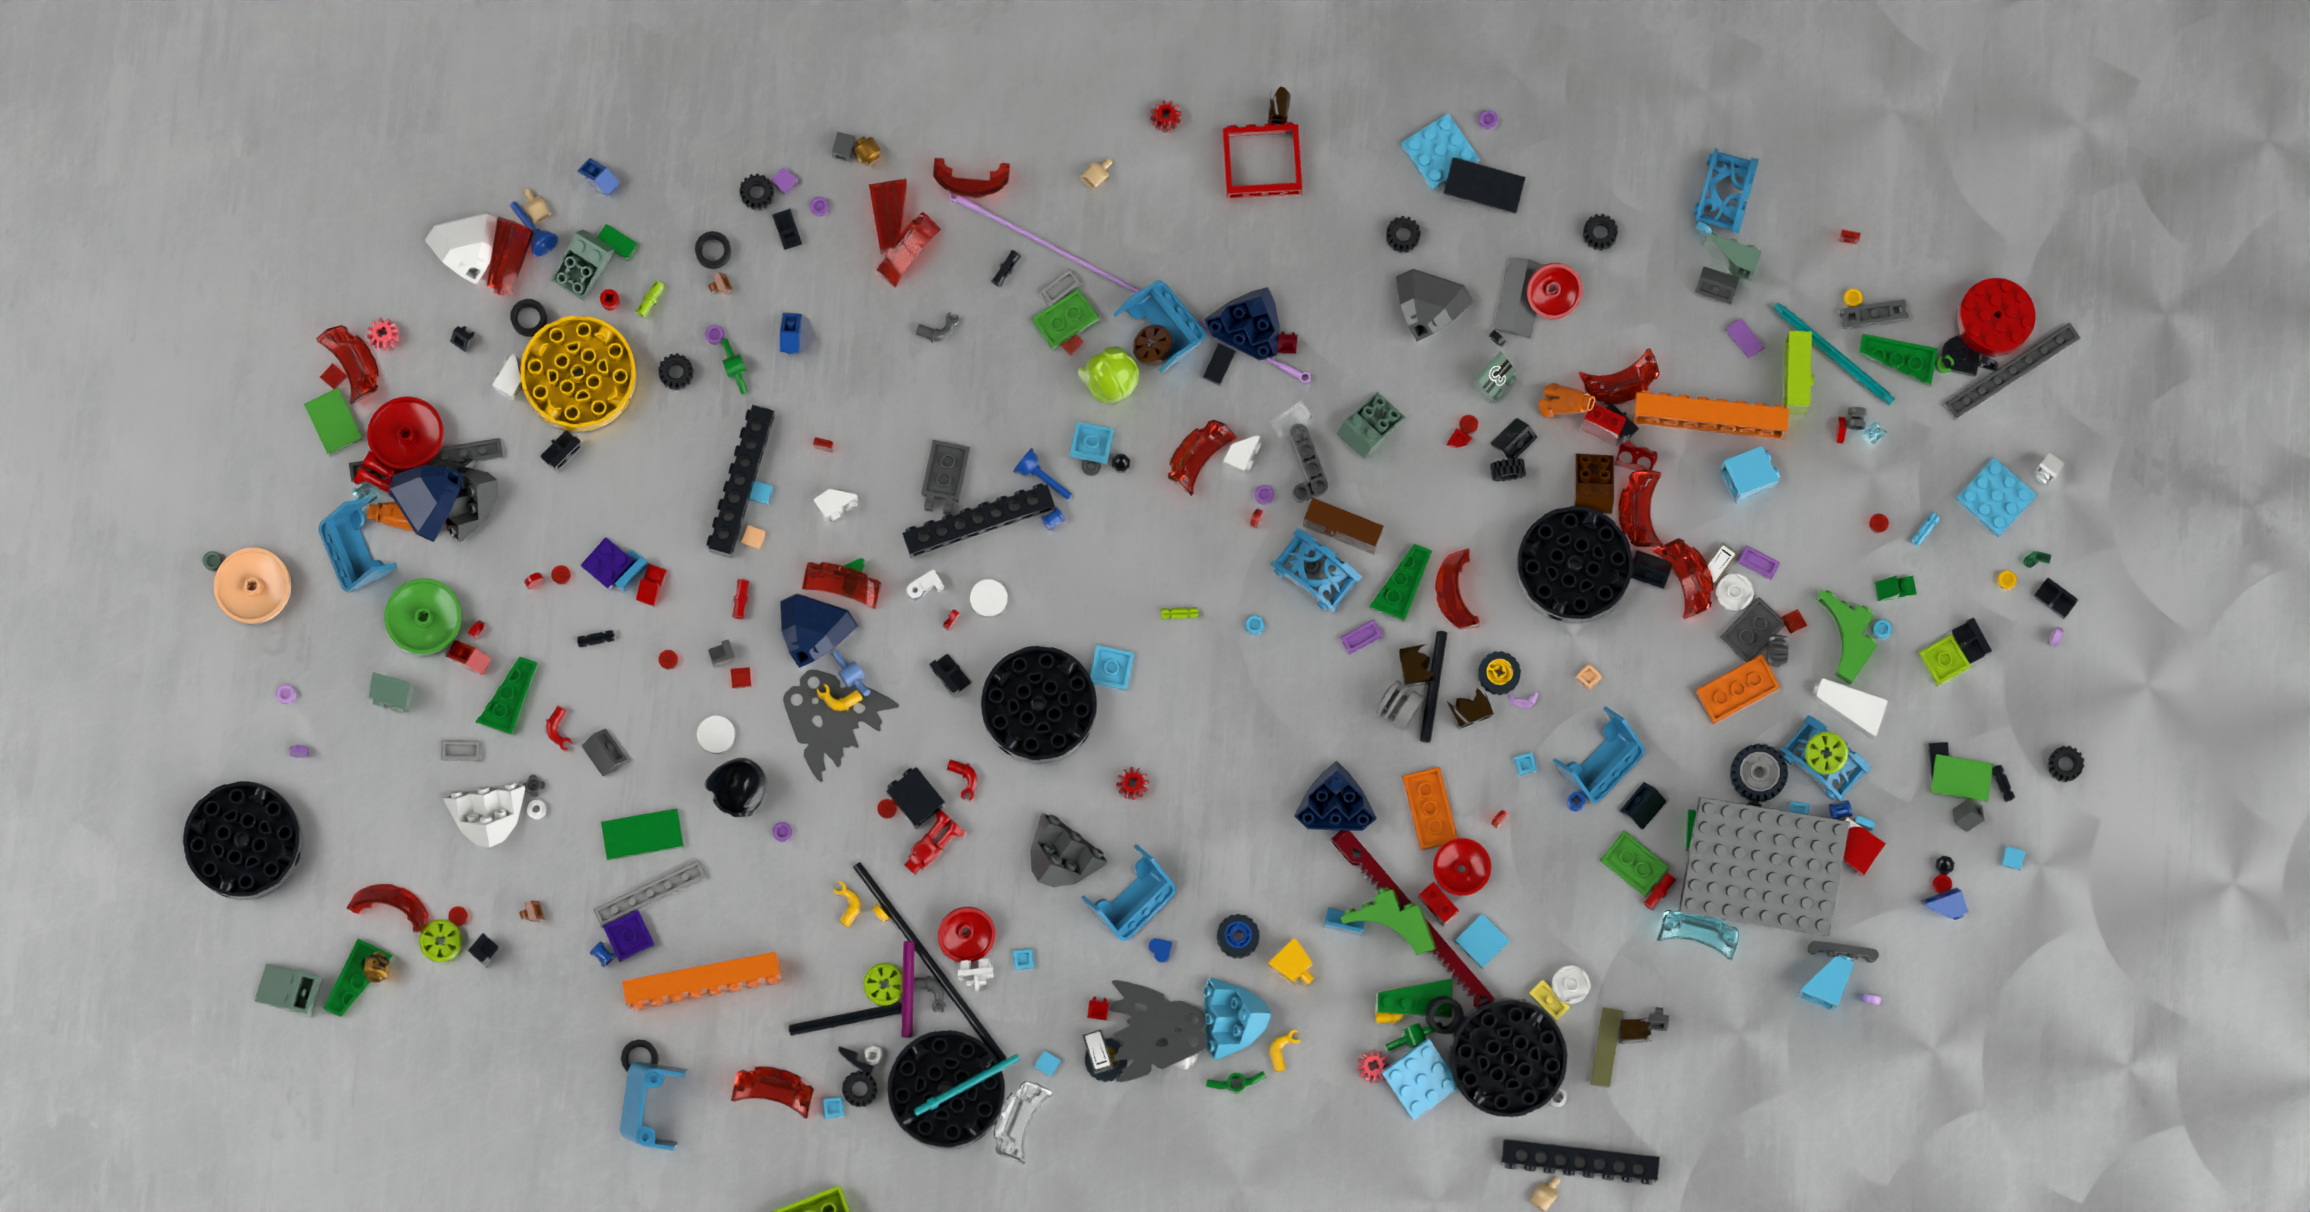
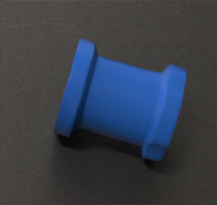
(1053, 518)
(1571, 805)
(1840, 810)
(602, 954)

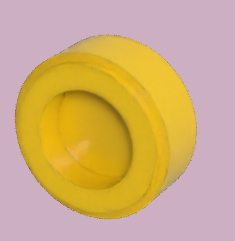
(1853, 297)
(2007, 580)
(878, 910)

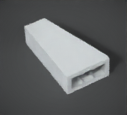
(1853, 706)

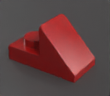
(651, 585)

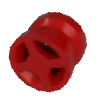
(612, 303)

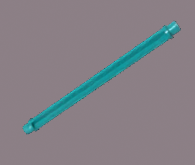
(1835, 355)

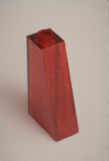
(888, 209)
(508, 255)

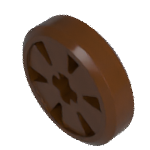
(1162, 346)

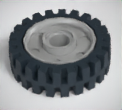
(1762, 758)

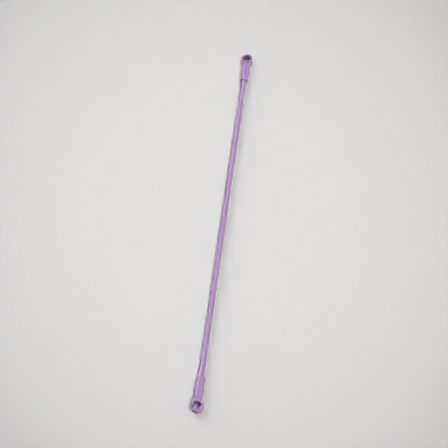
(977, 208)

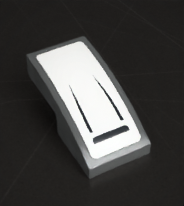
(1097, 1051)

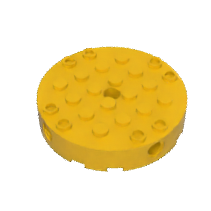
(585, 400)

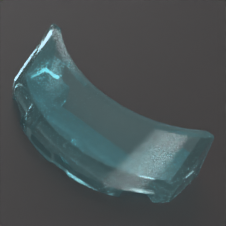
(1699, 929)

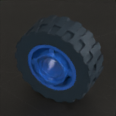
(1234, 947)

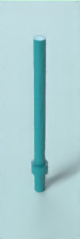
(933, 1103)

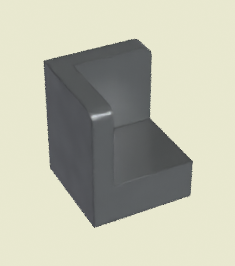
(843, 147)
(722, 654)
(1968, 814)

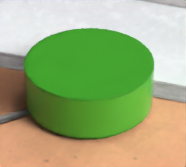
(1940, 365)

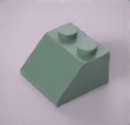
(391, 692)

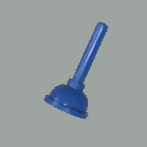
(541, 241)
(1028, 465)

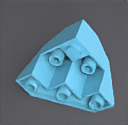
(1232, 1017)

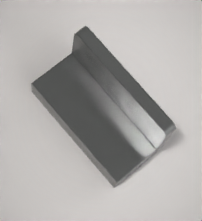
(1717, 285)
(603, 751)

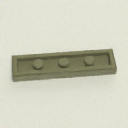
(1606, 1047)

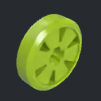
(1815, 757)
(441, 929)
(873, 989)

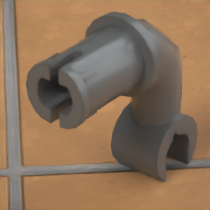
(938, 335)
(934, 986)

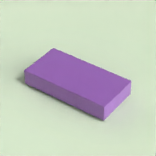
(1745, 339)
(1758, 562)
(1361, 637)

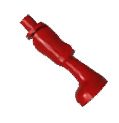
(365, 476)
(925, 850)

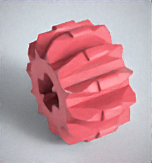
(385, 339)
(1369, 1060)

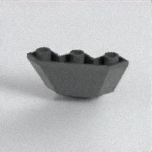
(1430, 301)
(472, 504)
(1062, 854)

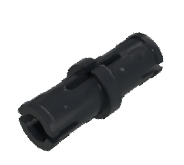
(1006, 268)

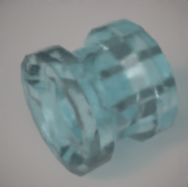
(1875, 432)

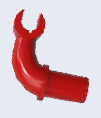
(552, 726)
(966, 772)

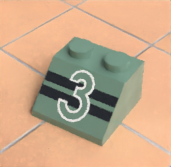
(1495, 378)

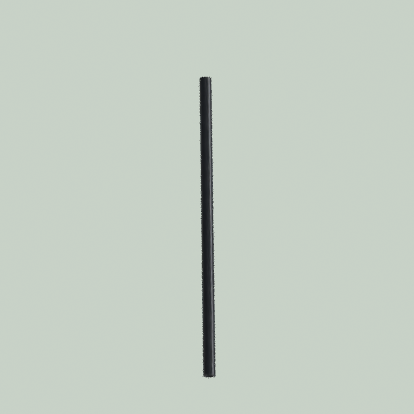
(929, 961)

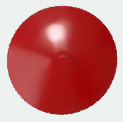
(405, 433)

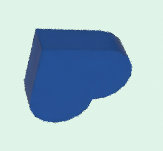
(1161, 949)

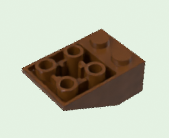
(1594, 482)

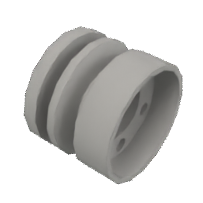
(1399, 705)

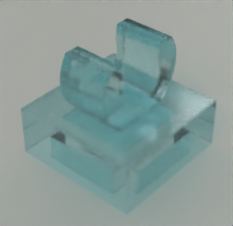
(364, 492)

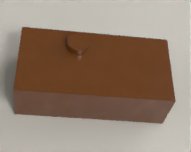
(1343, 526)

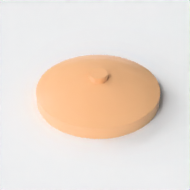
(252, 585)

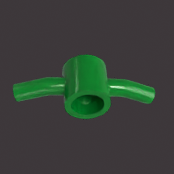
(734, 366)
(1412, 1036)
(1226, 1084)

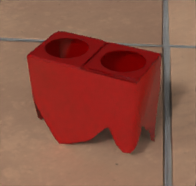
(1632, 449)

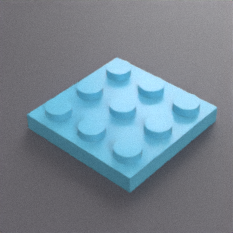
(1435, 147)
(1996, 497)
(1420, 1079)

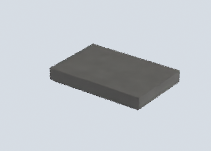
(1752, 630)

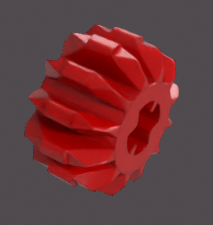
(1167, 109)
(1140, 784)

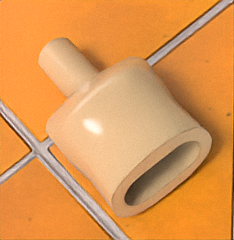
(1096, 173)
(536, 207)
(1545, 1194)

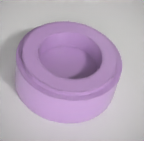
(2056, 636)
(285, 694)
(1871, 999)

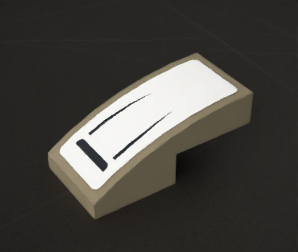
(1721, 561)

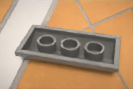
(1514, 311)

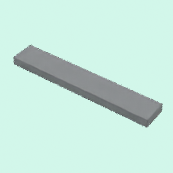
(650, 893)

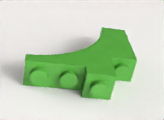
(1851, 624)
(1387, 911)

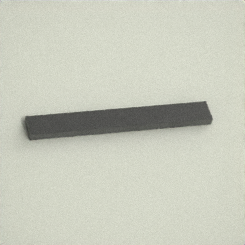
(2012, 371)
(477, 451)

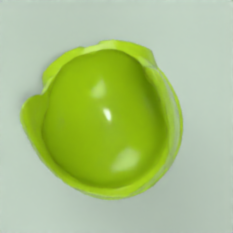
(1110, 375)

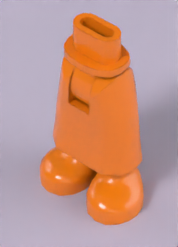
(1564, 401)
(389, 514)

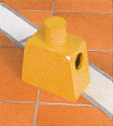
(1292, 963)

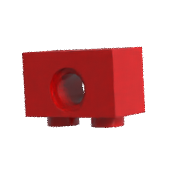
(1438, 904)

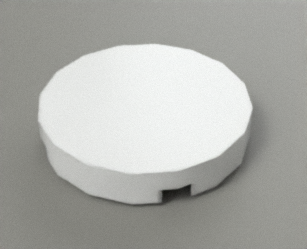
(1734, 592)
(988, 598)
(716, 734)
(1570, 984)

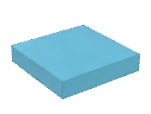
(1091, 442)
(1111, 667)
(1482, 940)

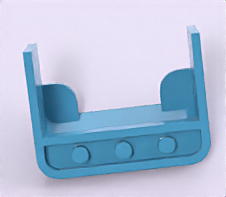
(1164, 308)
(347, 547)
(1608, 763)
(1138, 901)
(638, 1079)

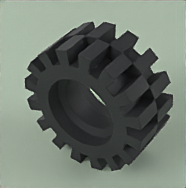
(757, 202)
(1600, 221)
(1403, 223)
(676, 382)
(1508, 469)
(2060, 774)
(859, 1077)

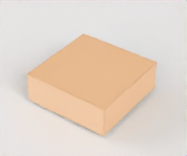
(753, 537)
(1588, 676)

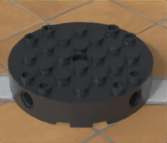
(1571, 592)
(1043, 732)
(248, 868)
(1504, 1028)
(938, 1061)

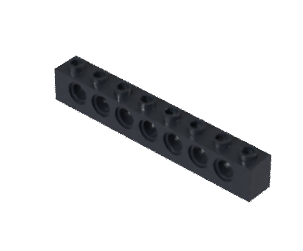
(726, 546)
(916, 547)
(1649, 1163)

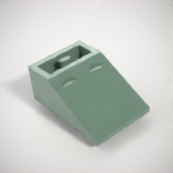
(1733, 256)
(582, 263)
(1370, 425)
(288, 989)

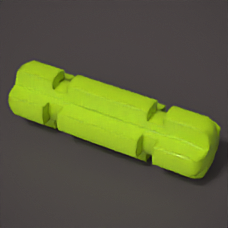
(1179, 613)

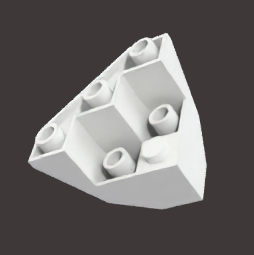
(465, 244)
(487, 812)

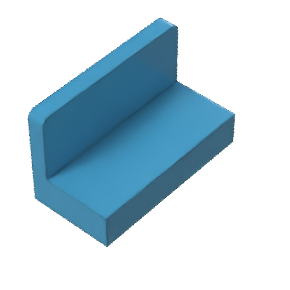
(633, 572)
(1334, 922)

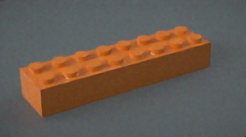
(1710, 415)
(702, 980)

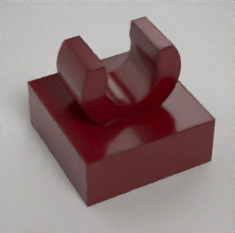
(1287, 343)

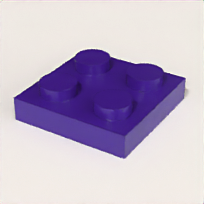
(607, 563)
(629, 936)

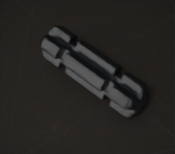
(596, 638)
(2003, 783)

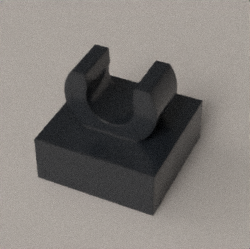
(462, 338)

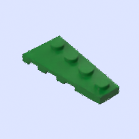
(1907, 358)
(1401, 587)
(509, 698)
(351, 979)
(1415, 999)

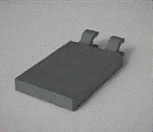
(945, 474)

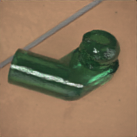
(2035, 557)

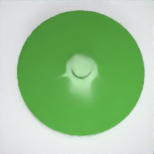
(423, 616)

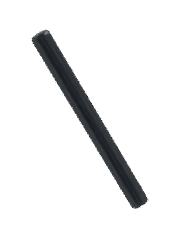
(1433, 688)
(844, 1019)

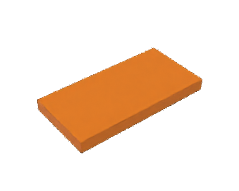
(1737, 688)
(1429, 808)

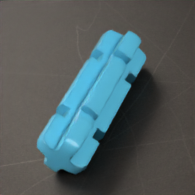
(1925, 529)

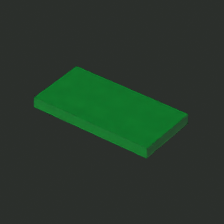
(642, 834)

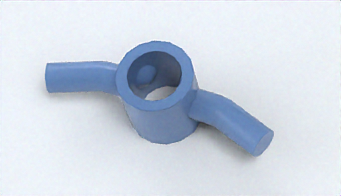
(851, 673)

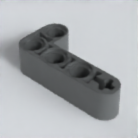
(1311, 478)

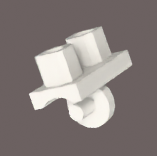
(975, 976)

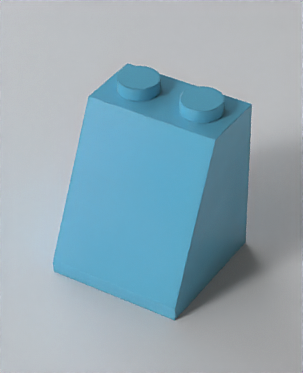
(1749, 473)
(1828, 985)

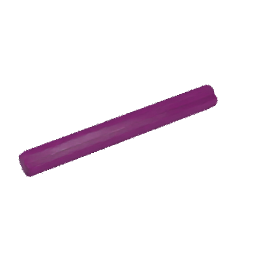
(907, 989)

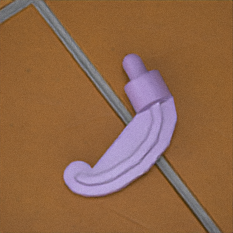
(1523, 703)

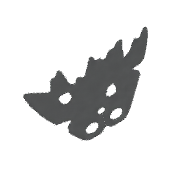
(837, 725)
(1151, 1025)

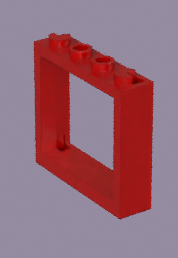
(1262, 190)

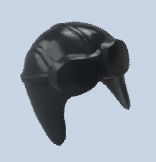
(737, 787)

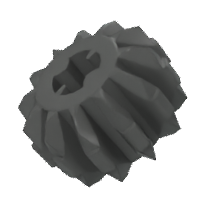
(1777, 650)

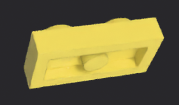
(1546, 999)

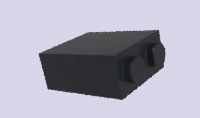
(915, 797)

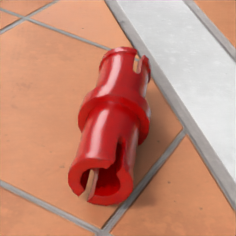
(740, 599)
(1659, 891)

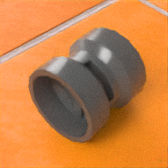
(1856, 418)

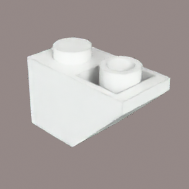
(508, 380)
(1240, 454)
(2048, 469)
(834, 502)

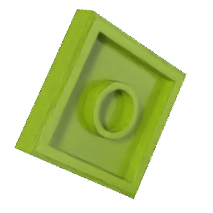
(1944, 660)

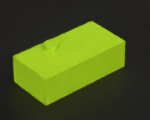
(1797, 372)
(826, 1201)

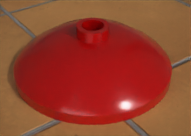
(1560, 300)
(1462, 853)
(970, 944)

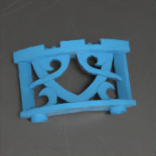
(1745, 170)
(1308, 544)
(1854, 761)

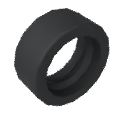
(710, 236)
(528, 332)
(1430, 1011)
(634, 1044)

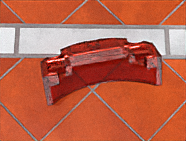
(970, 187)
(907, 248)
(355, 359)
(1622, 385)
(1195, 452)
(1636, 508)
(1692, 573)
(842, 581)
(1448, 591)
(393, 896)
(774, 1085)

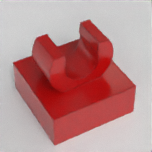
(1098, 1009)

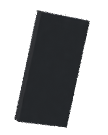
(1484, 185)

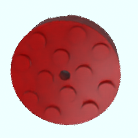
(1995, 317)

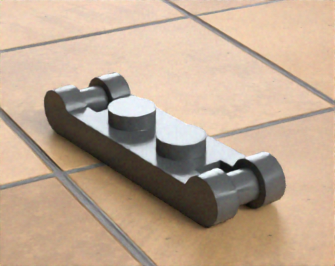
(1873, 314)
(1834, 950)

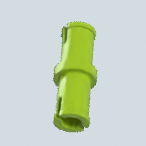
(650, 299)

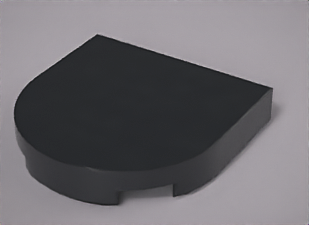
(1964, 358)

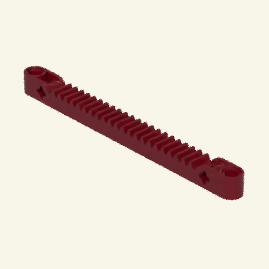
(1346, 844)

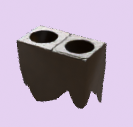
(1279, 106)
(1414, 666)
(1470, 712)
(1634, 1031)

